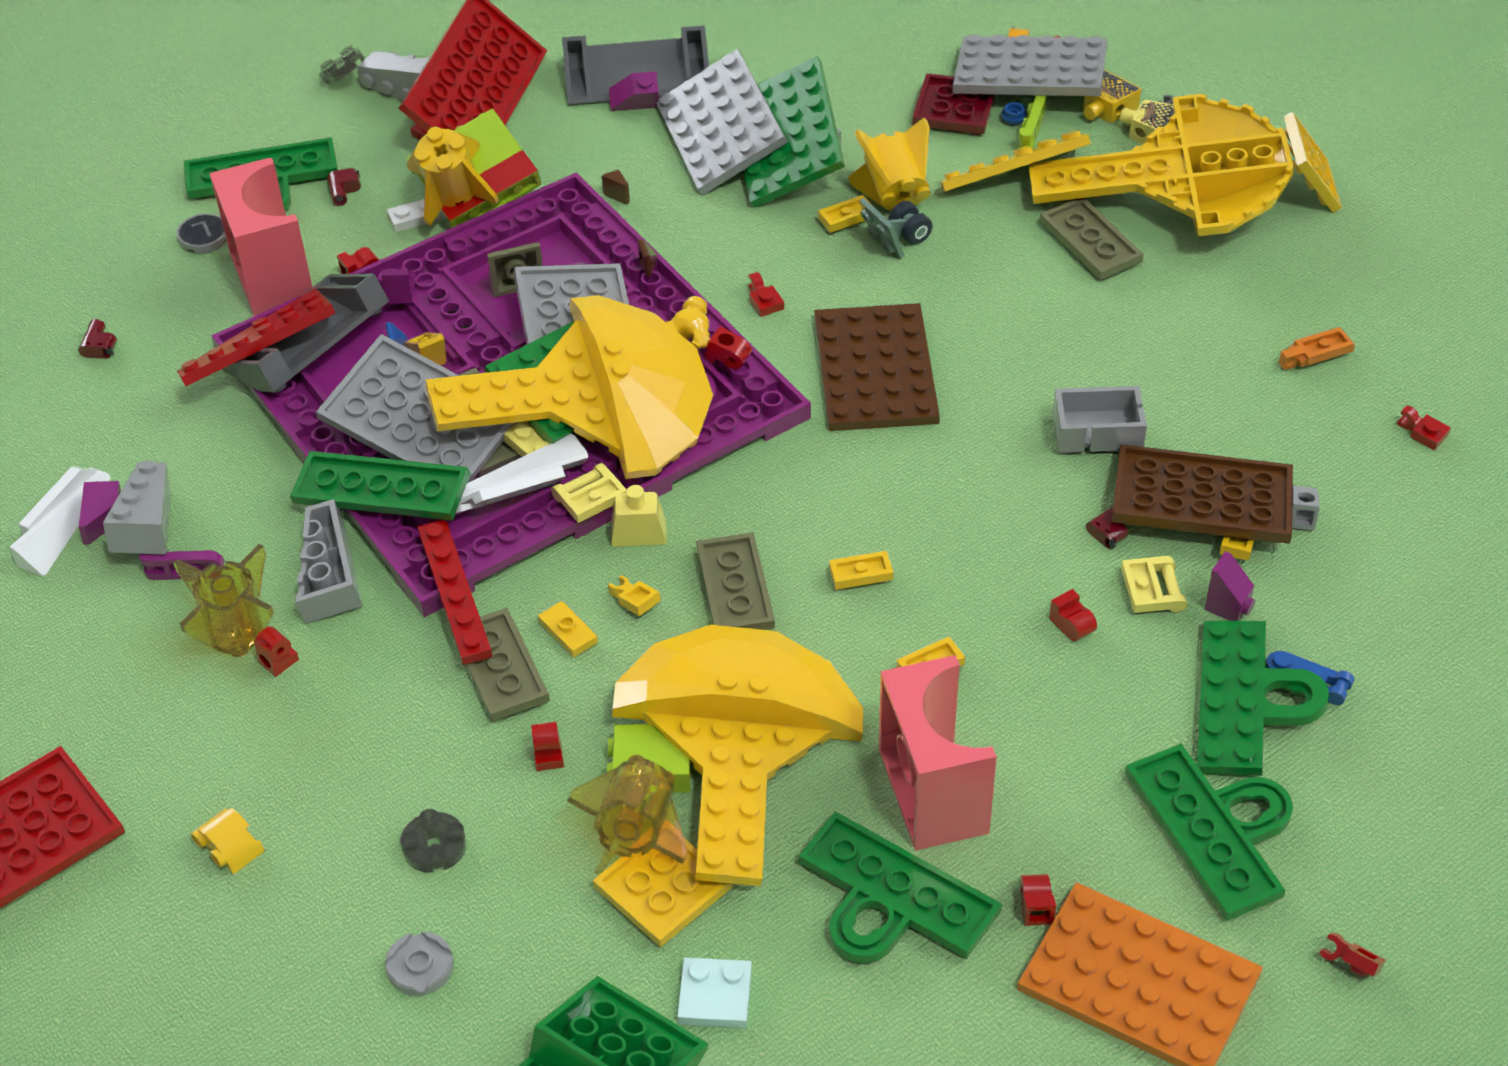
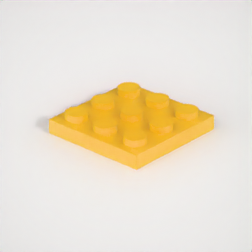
(1311, 162)
(658, 892)

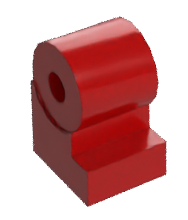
(356, 261)
(728, 349)
(1072, 616)
(274, 651)
(547, 746)
(1037, 896)

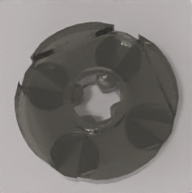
(342, 65)
(433, 825)

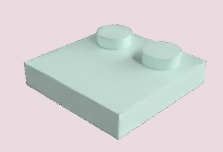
(715, 992)

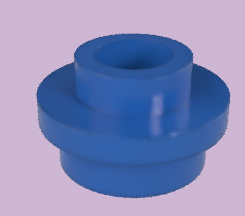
(1013, 113)

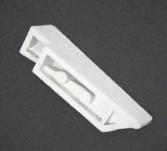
(525, 474)
(53, 521)

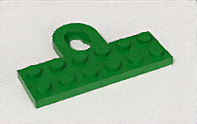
(292, 164)
(1236, 702)
(1206, 832)
(898, 884)

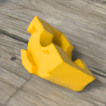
(228, 839)

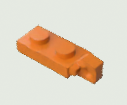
(1316, 348)

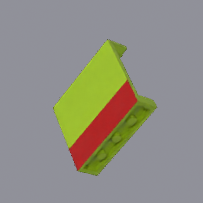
(498, 162)

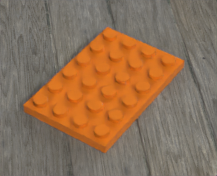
(1140, 979)

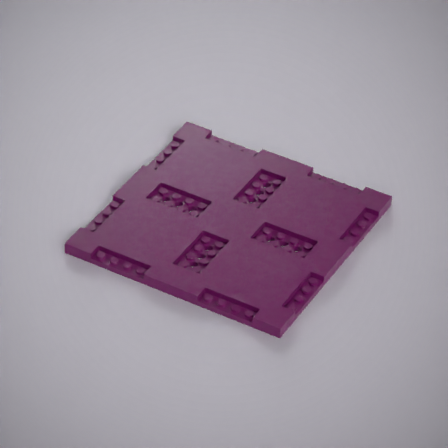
(571, 228)

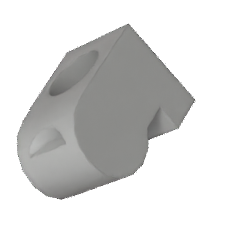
(1305, 507)

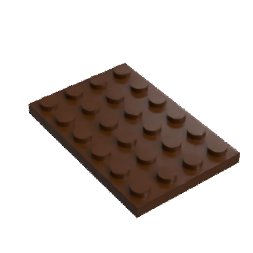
(875, 367)
(1204, 494)

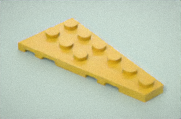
(1021, 157)

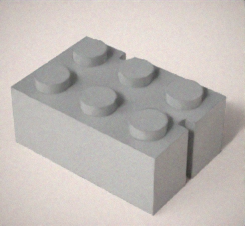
(1098, 418)

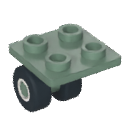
(902, 220)

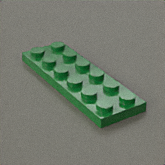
(381, 485)

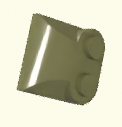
(502, 265)

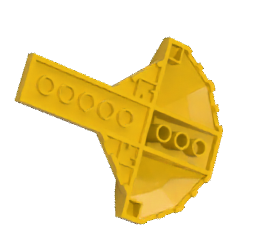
(1207, 163)
(610, 377)
(740, 713)

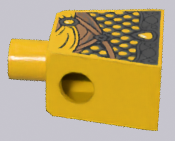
(1114, 97)

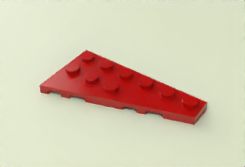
(264, 332)

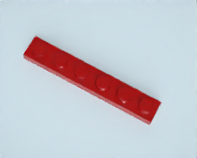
(454, 592)

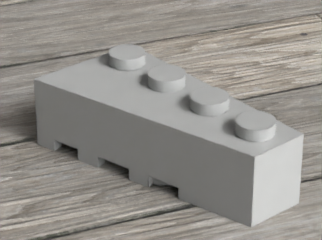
(390, 73)
(141, 512)
(327, 568)

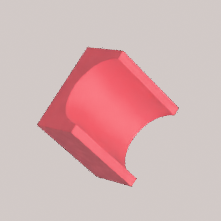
(260, 236)
(937, 783)

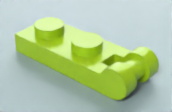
(1032, 124)

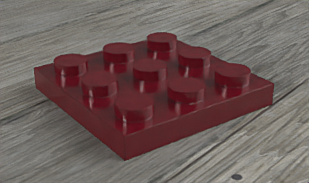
(952, 110)

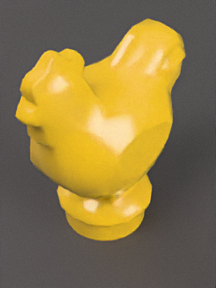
(692, 321)

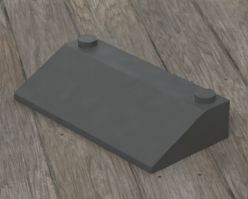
(598, 67)
(353, 300)

